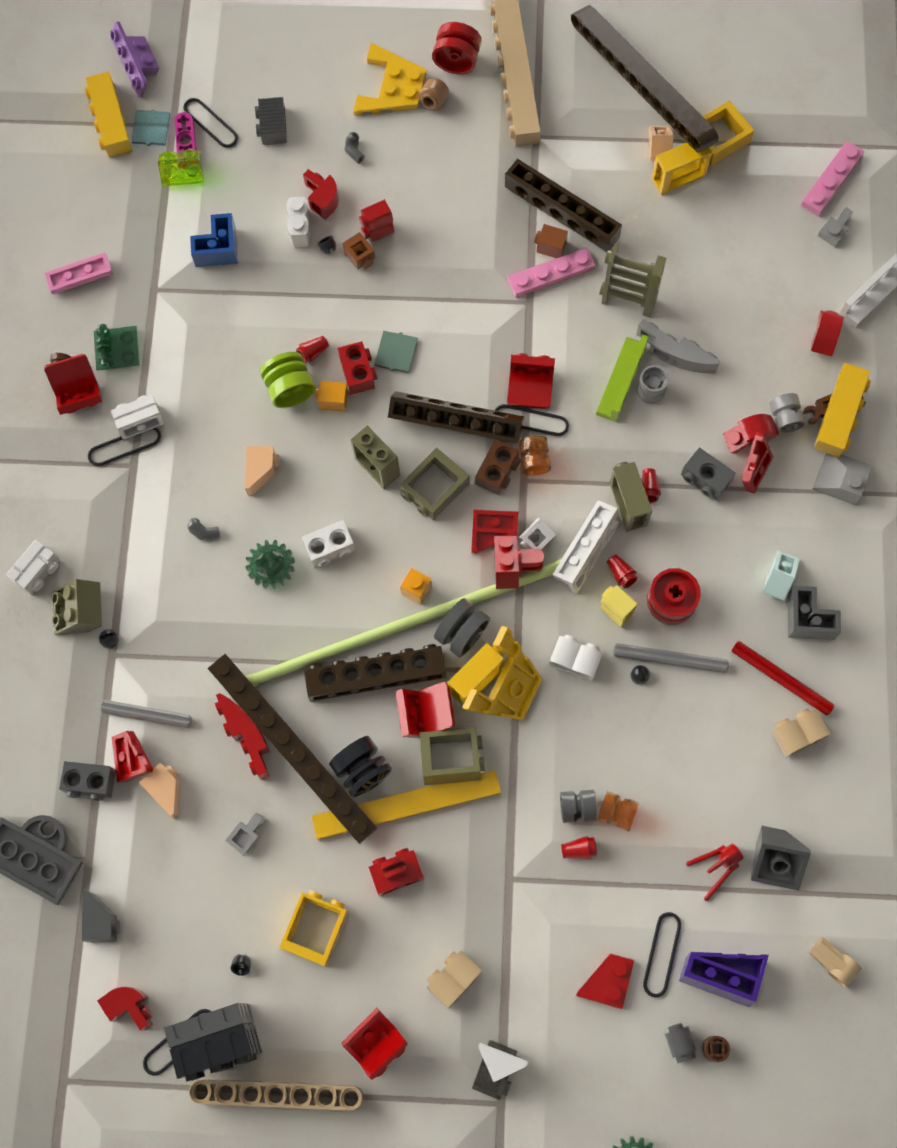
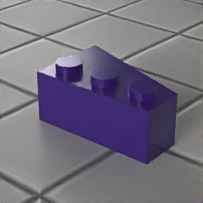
(726, 975)

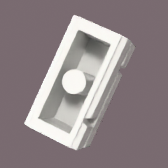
(137, 416)
(33, 567)

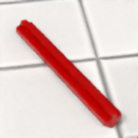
(783, 678)

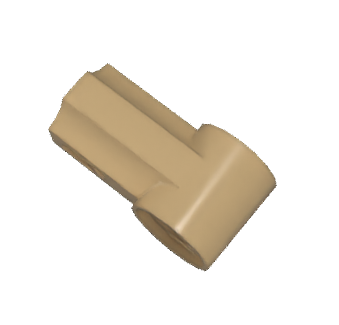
(840, 966)

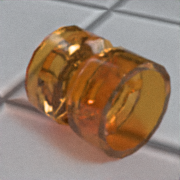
(535, 459)
(618, 811)

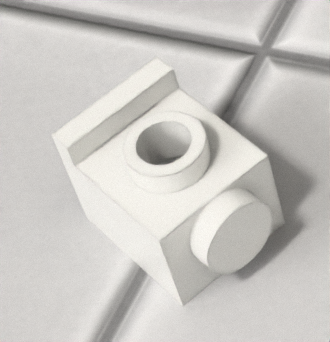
(544, 534)

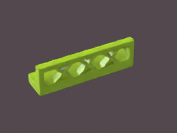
(622, 378)

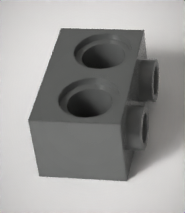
(88, 775)

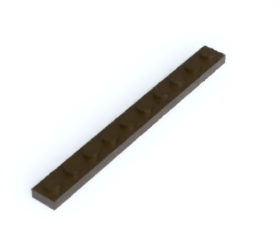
(292, 749)

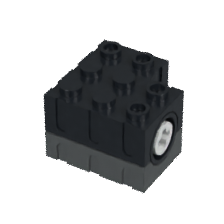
(213, 1041)

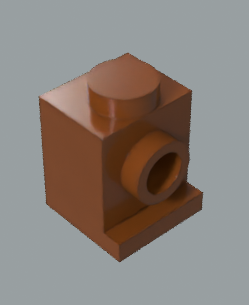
(359, 251)

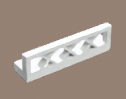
(871, 294)
(588, 546)

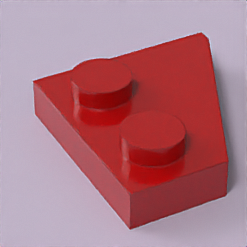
(757, 463)
(490, 524)
(129, 757)
(608, 982)

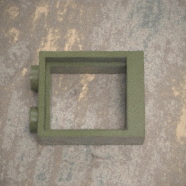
(372, 451)
(450, 468)
(630, 496)
(451, 775)

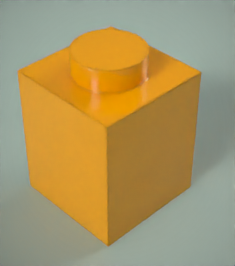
(332, 396)
(416, 586)

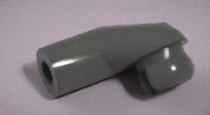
(201, 531)

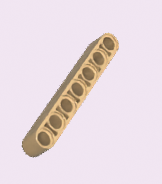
(264, 1094)

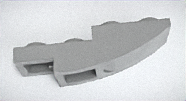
(684, 355)

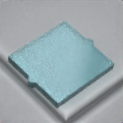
(150, 127)

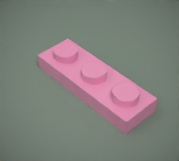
(78, 273)

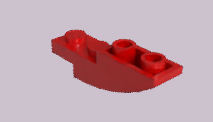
(242, 727)

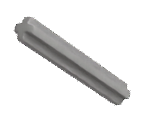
(146, 713)

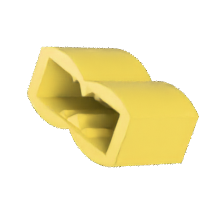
(618, 605)

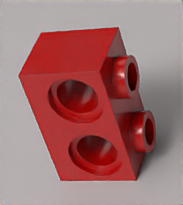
(358, 367)

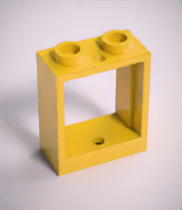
(738, 126)
(679, 167)
(476, 672)
(314, 898)

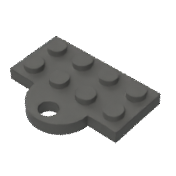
(37, 859)

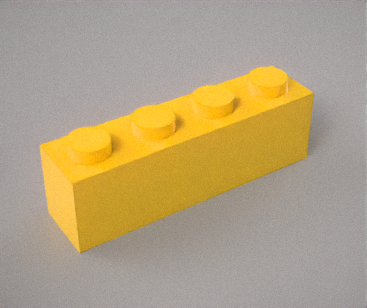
(108, 113)
(842, 409)

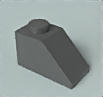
(98, 920)

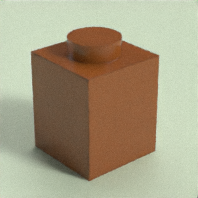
(551, 241)

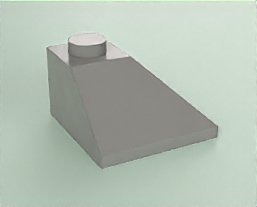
(842, 478)

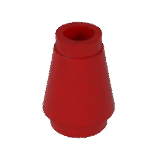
(312, 349)
(651, 484)
(622, 572)
(580, 848)

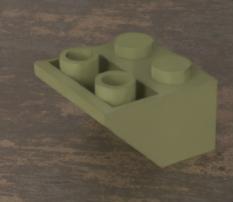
(77, 607)

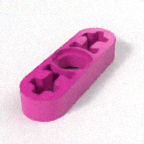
(180, 133)

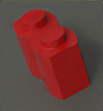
(376, 221)

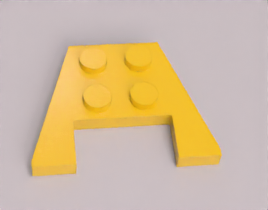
(399, 86)
(514, 686)

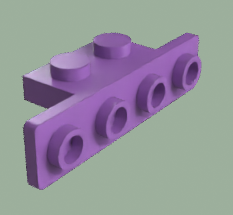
(135, 56)

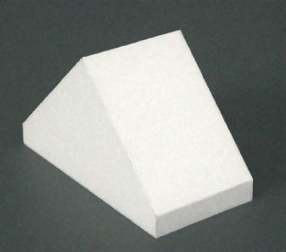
(500, 1063)

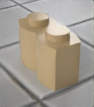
(801, 732)
(453, 979)

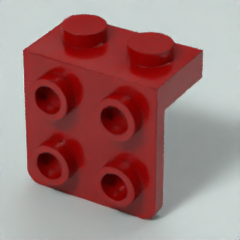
(530, 381)
(73, 384)
(425, 710)
(375, 1044)

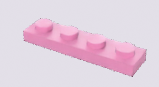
(832, 178)
(551, 272)

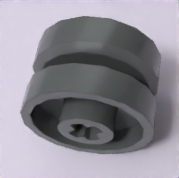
(461, 627)

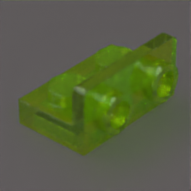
(180, 168)

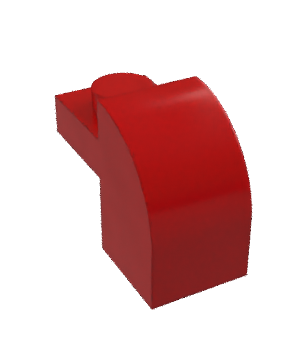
(324, 196)
(827, 332)
(744, 433)
(124, 1000)

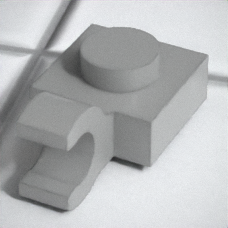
(835, 229)
(244, 836)

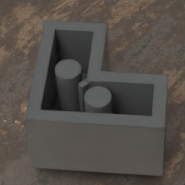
(807, 620)

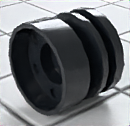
(358, 764)

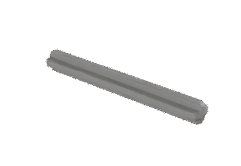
(671, 657)

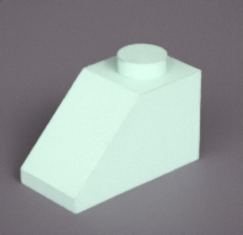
(781, 576)

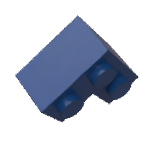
(217, 247)

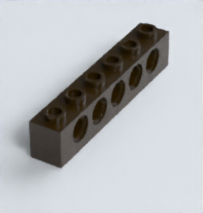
(562, 205)
(455, 417)
(365, 682)

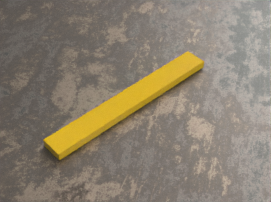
(413, 803)

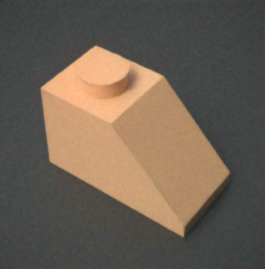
(659, 140)
(259, 467)
(164, 788)

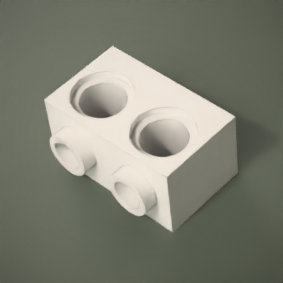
(325, 537)

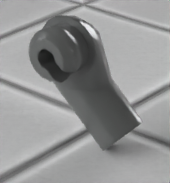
(351, 147)

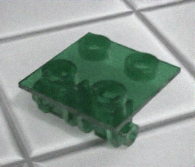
(116, 347)

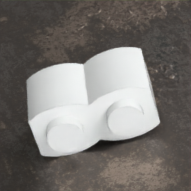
(298, 222)
(575, 657)

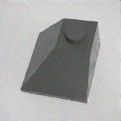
(779, 859)

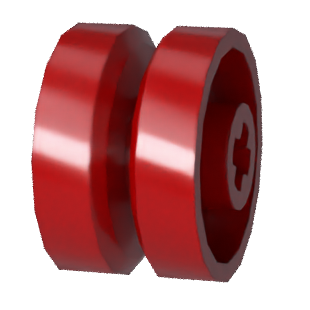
(456, 48)
(673, 583)

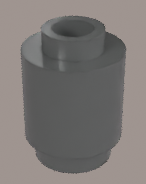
(680, 1043)

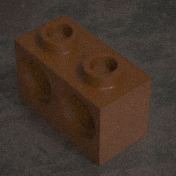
(492, 465)

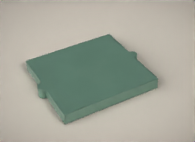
(396, 351)

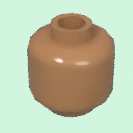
(433, 94)

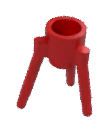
(728, 857)

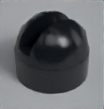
(326, 244)
(109, 642)
(635, 677)
(241, 970)

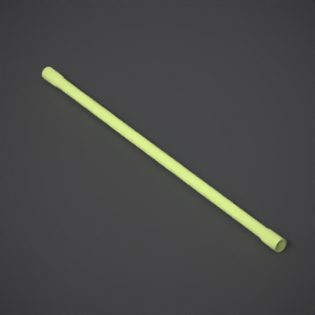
(391, 628)

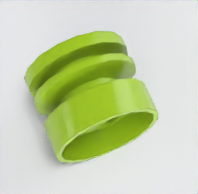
(287, 379)

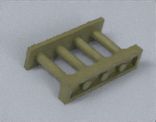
(651, 280)

